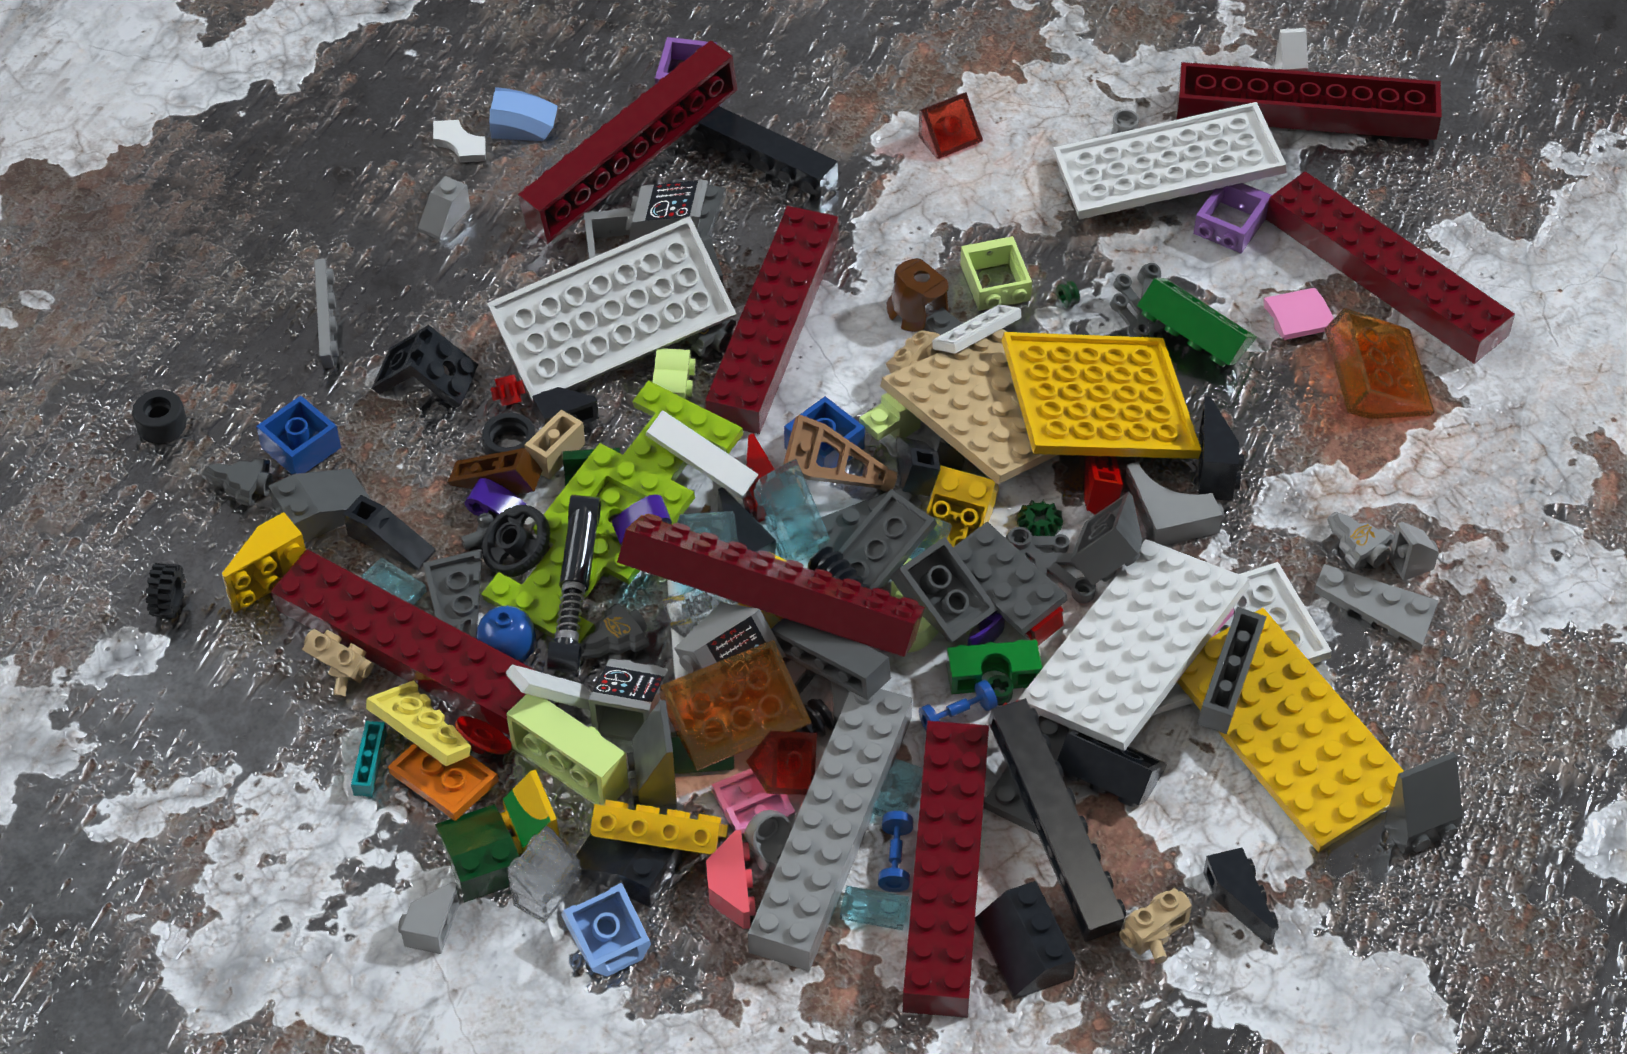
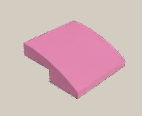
(1298, 313)
(744, 797)

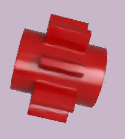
(507, 390)

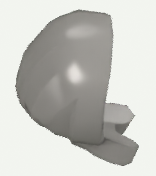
(767, 837)

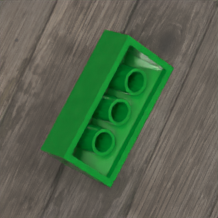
(1195, 321)

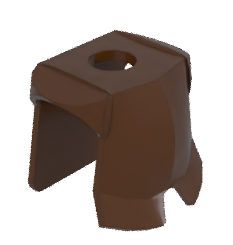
(913, 288)

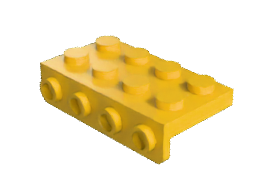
(650, 828)

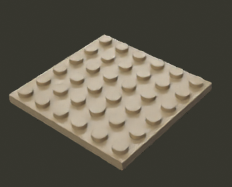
(970, 405)

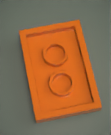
(448, 787)

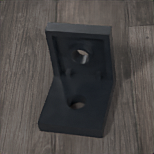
(423, 358)

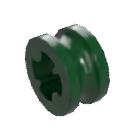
(1068, 294)
(1003, 683)

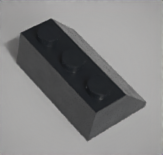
(1110, 769)
(1026, 941)

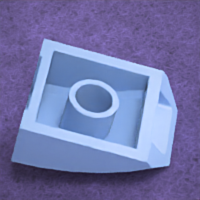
(520, 116)
(607, 931)

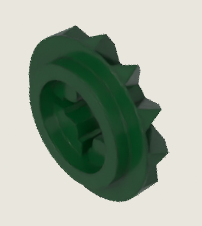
(1048, 527)

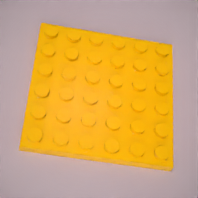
(1099, 396)

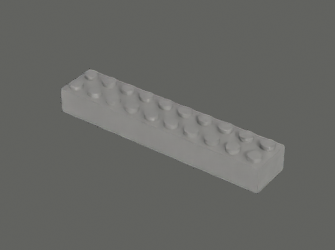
(829, 829)

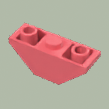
(729, 880)

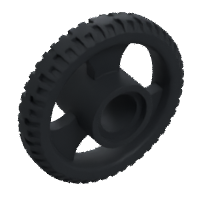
(514, 540)

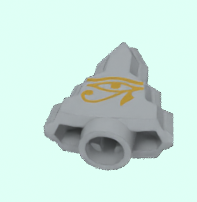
(1360, 541)

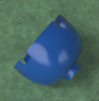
(508, 631)

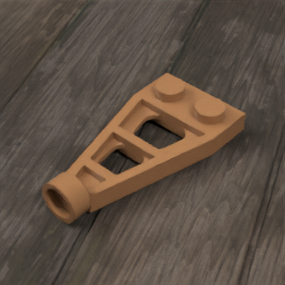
(805, 445)

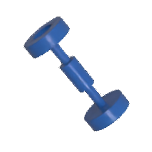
(984, 695)
(897, 824)

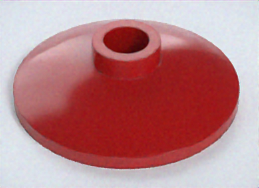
(482, 736)

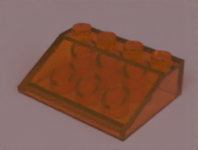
(1377, 367)
(733, 704)

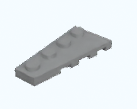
(326, 321)
(1393, 608)

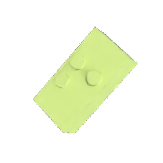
(568, 749)

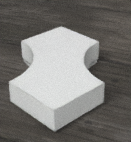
(453, 137)

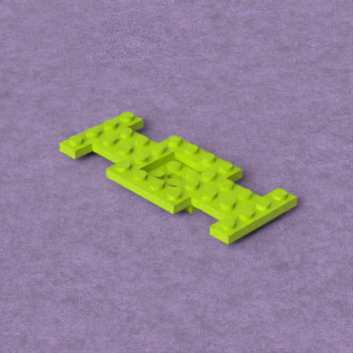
(636, 474)

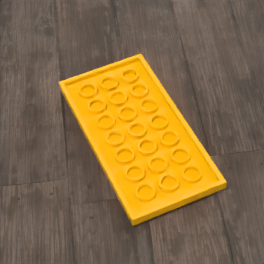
(1300, 738)

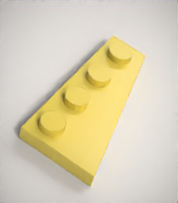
(417, 720)

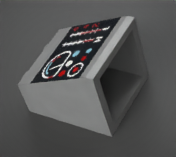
(665, 204)
(722, 634)
(625, 697)

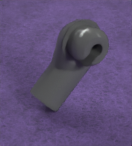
(475, 539)

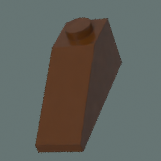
(510, 469)

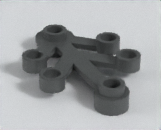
(1137, 327)
(1051, 561)

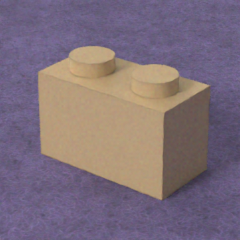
(558, 435)

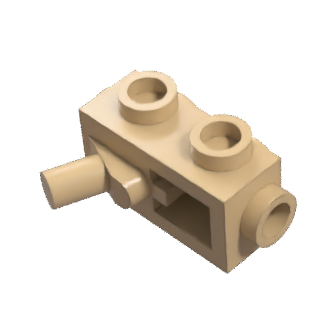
(915, 350)
(343, 661)
(1152, 925)

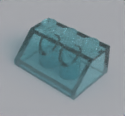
(791, 512)

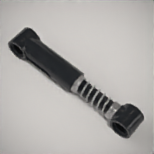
(583, 519)

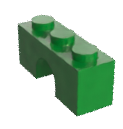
(1015, 659)

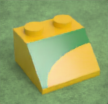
(528, 811)

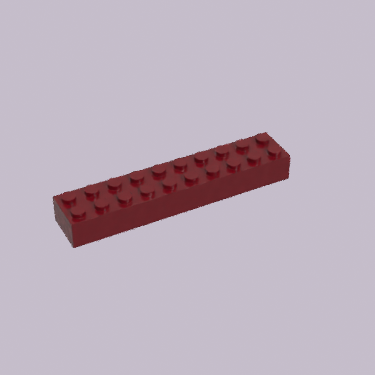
(1315, 99)
(628, 142)
(1390, 267)
(773, 318)
(771, 584)
(400, 638)
(946, 870)

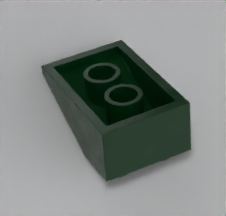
(478, 851)

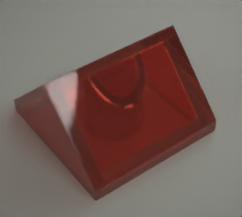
(949, 126)
(785, 762)

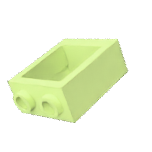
(1002, 252)

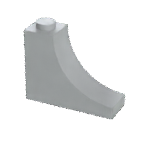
(1170, 514)

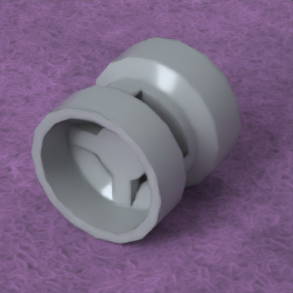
(1124, 121)

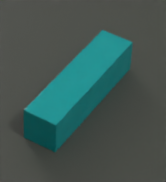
(369, 758)

